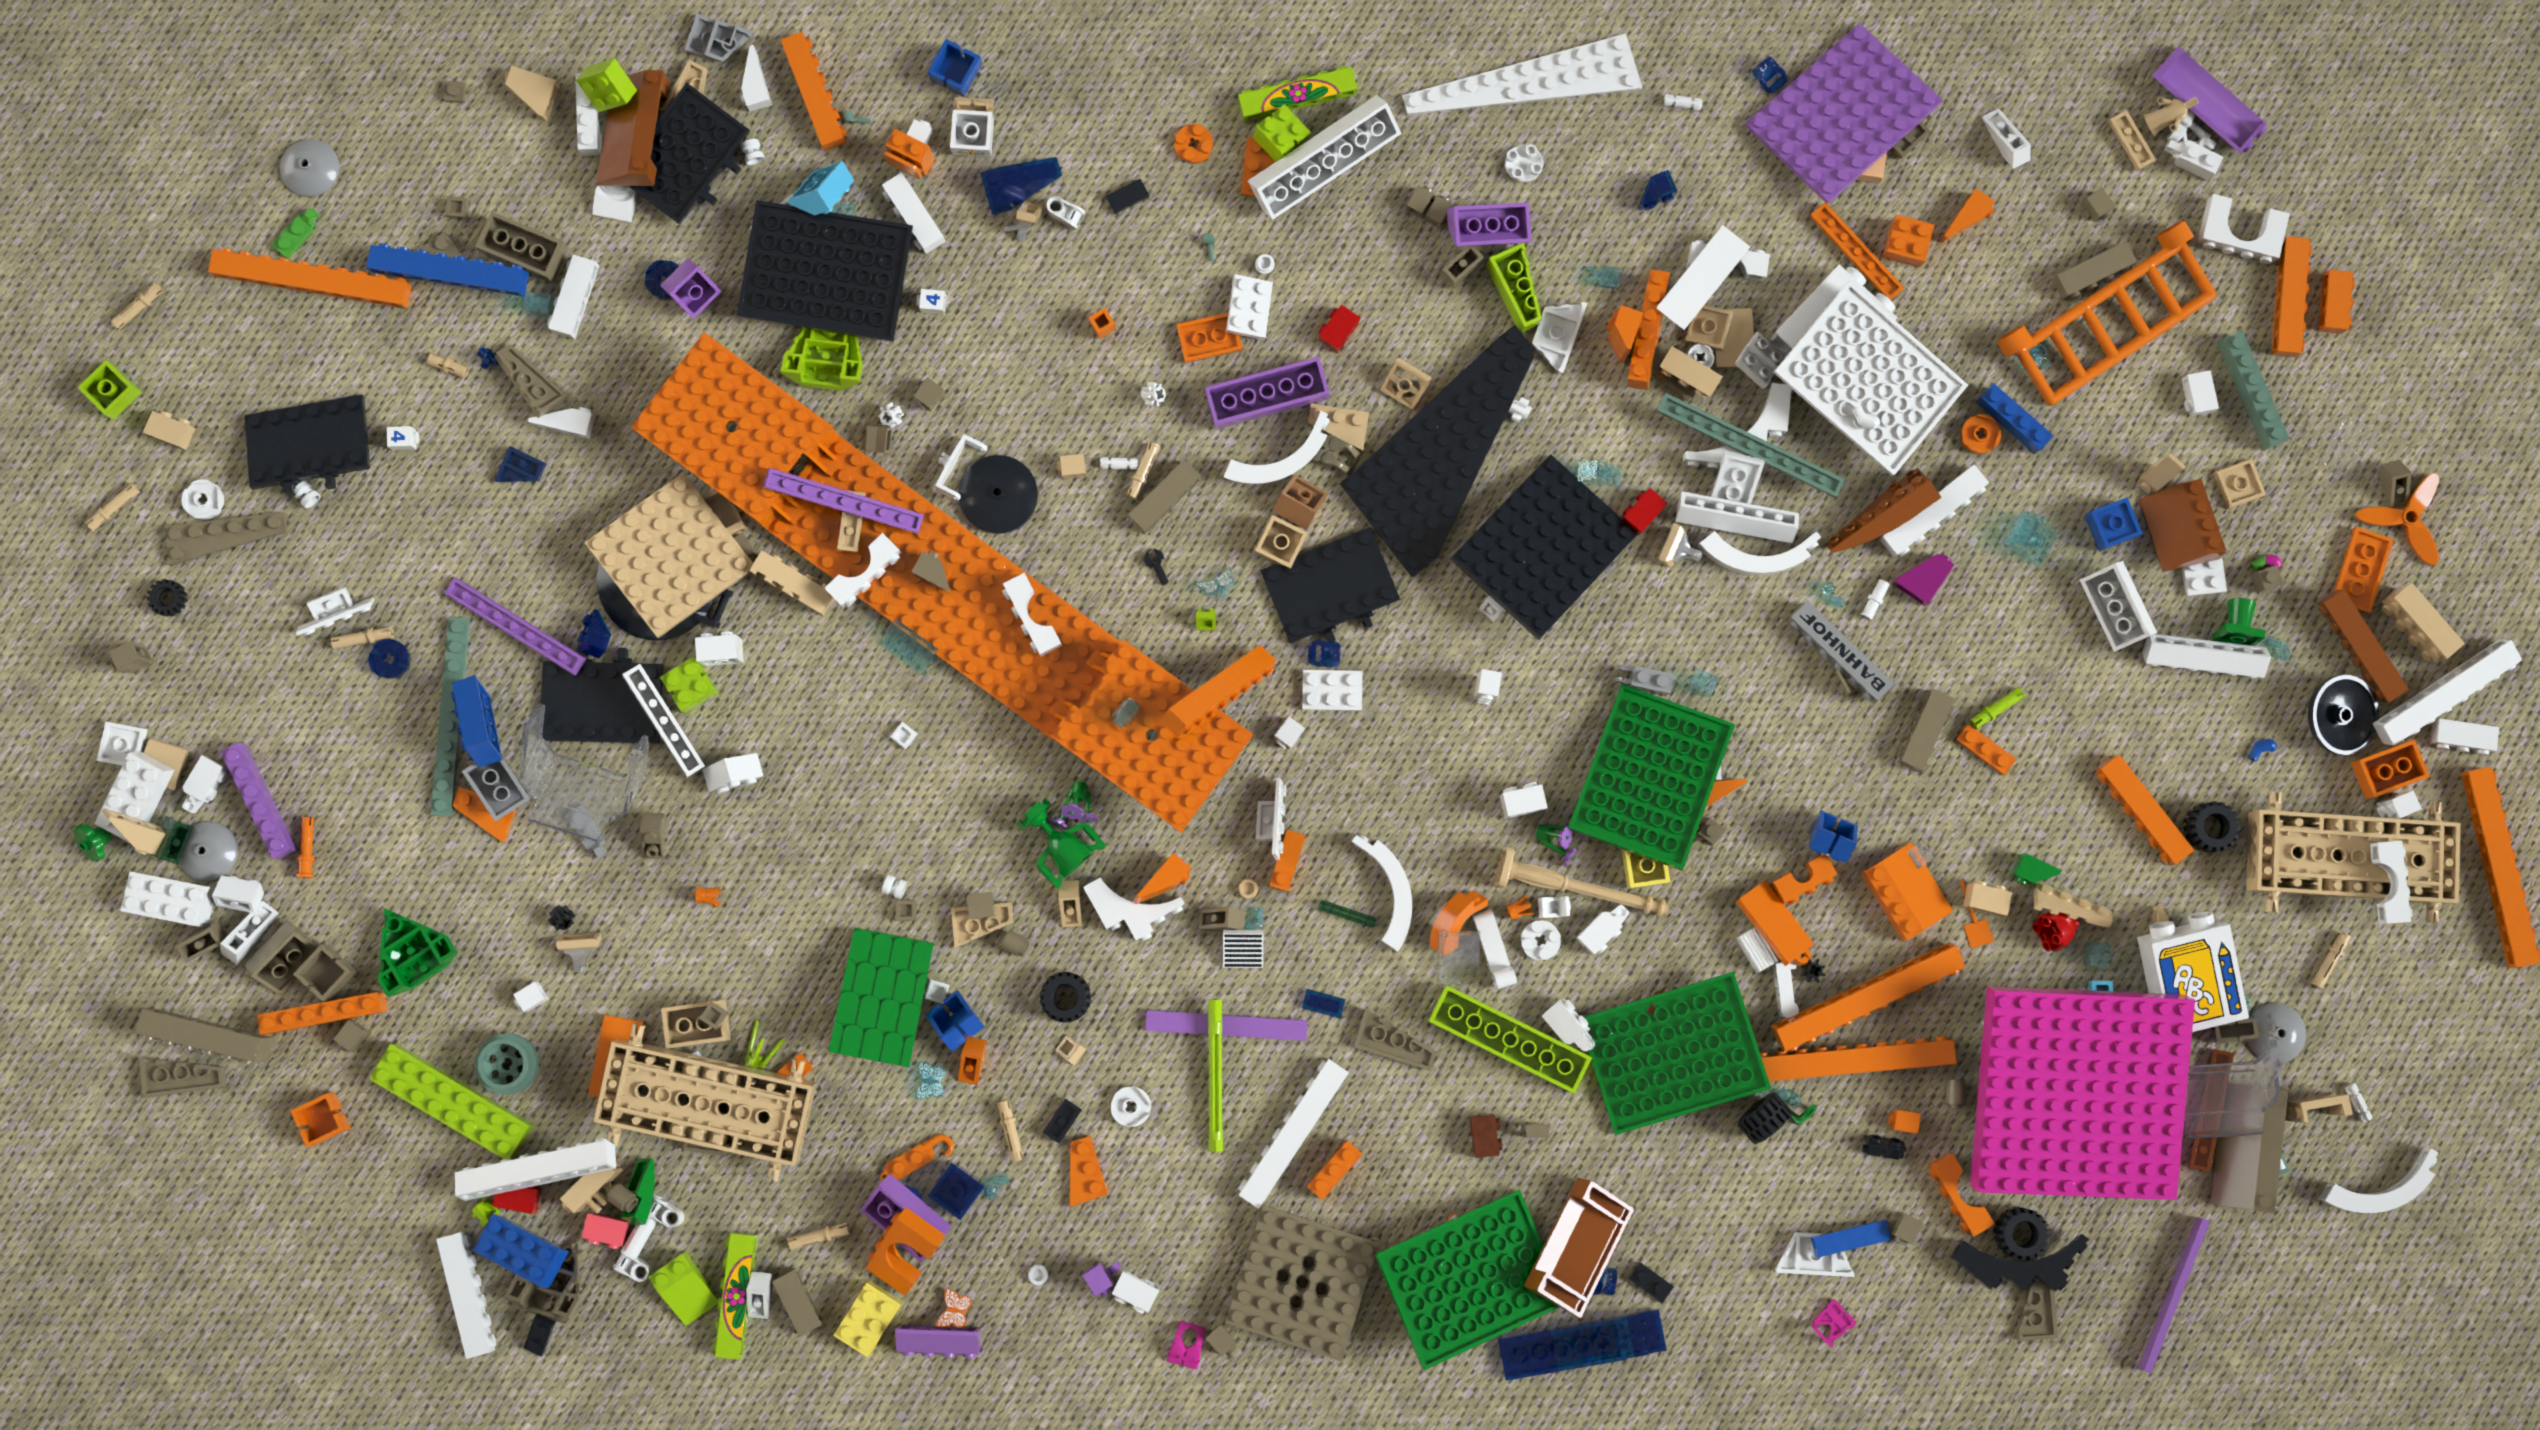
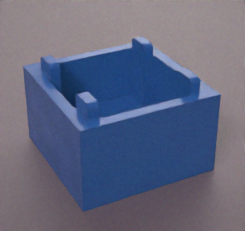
(2113, 524)

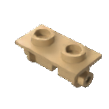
(973, 104)

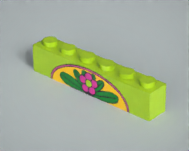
(1297, 94)
(733, 1304)

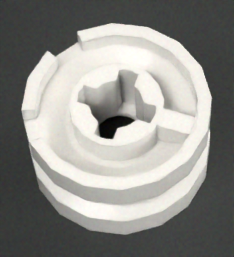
(1703, 351)

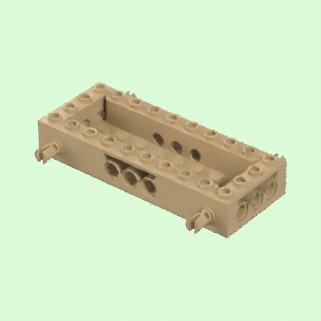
(2317, 873)
(707, 1085)

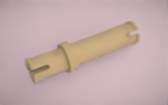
(143, 300)
(1142, 472)
(104, 513)
(369, 636)
(2332, 958)
(1009, 1127)
(826, 1234)

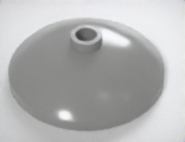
(317, 175)
(219, 854)
(2286, 1020)

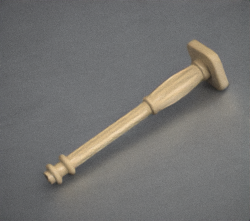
(1554, 880)

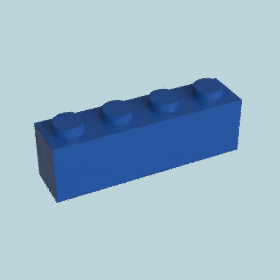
(2014, 418)

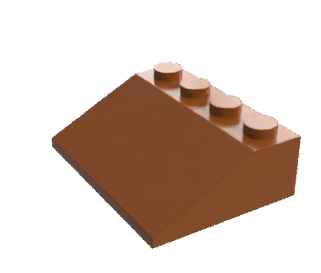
(2182, 526)

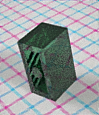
(174, 841)

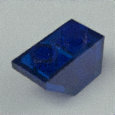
(1658, 189)
(595, 635)

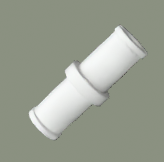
(1875, 599)

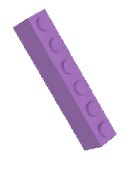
(259, 800)

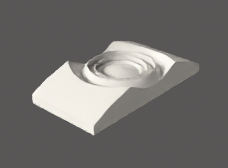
(615, 202)

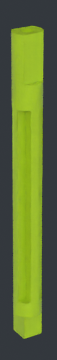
(1215, 1075)

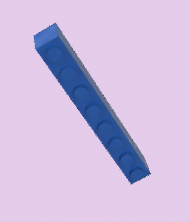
(447, 270)

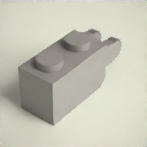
(1646, 679)

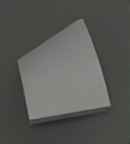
(717, 37)

